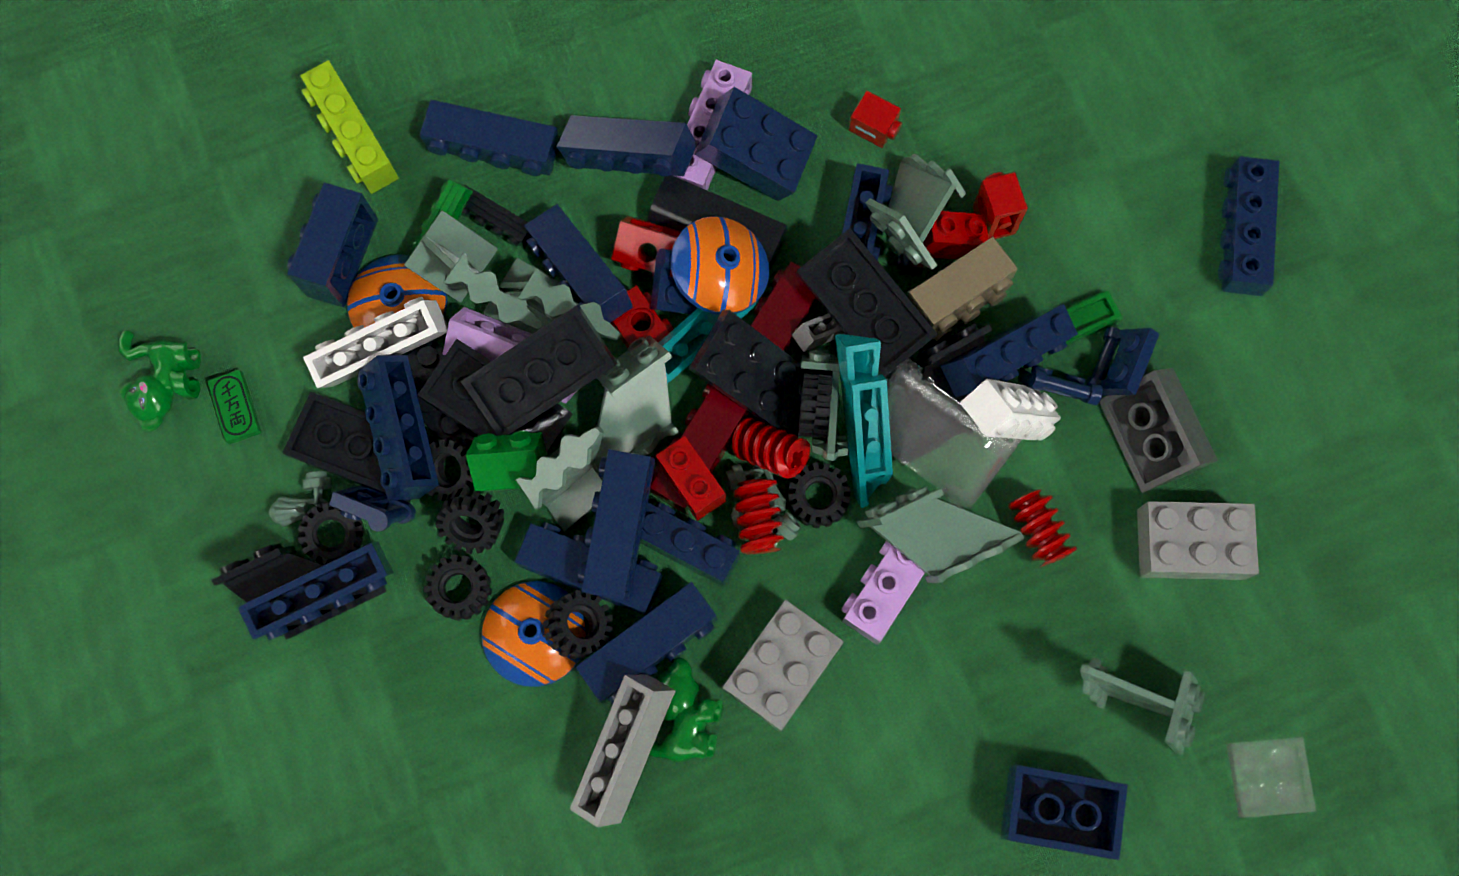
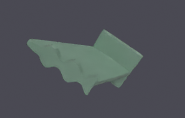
(914, 207)
(454, 262)
(546, 300)
(635, 401)
(834, 444)
(567, 479)
(938, 534)
(1180, 734)

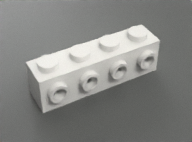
(389, 335)
(1011, 410)

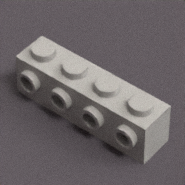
(622, 750)

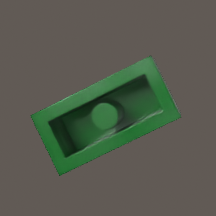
(501, 459)

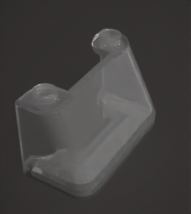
(940, 438)

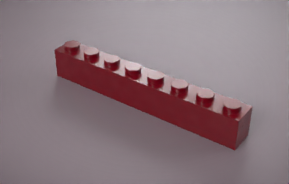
(714, 423)

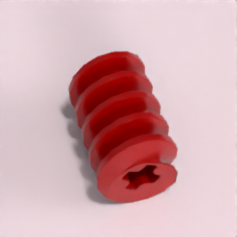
(770, 448)
(757, 516)
(1041, 527)

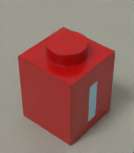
(875, 120)

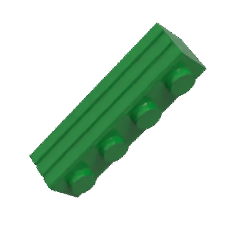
(452, 201)

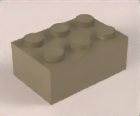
(964, 288)

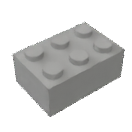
(1197, 540)
(782, 665)

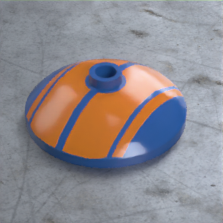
(708, 277)
(371, 286)
(515, 655)

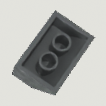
(1158, 431)

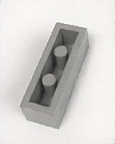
(816, 332)

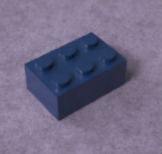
(756, 144)
(332, 244)
(1064, 811)

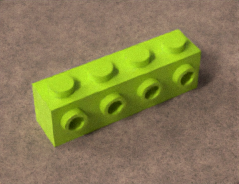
(349, 126)

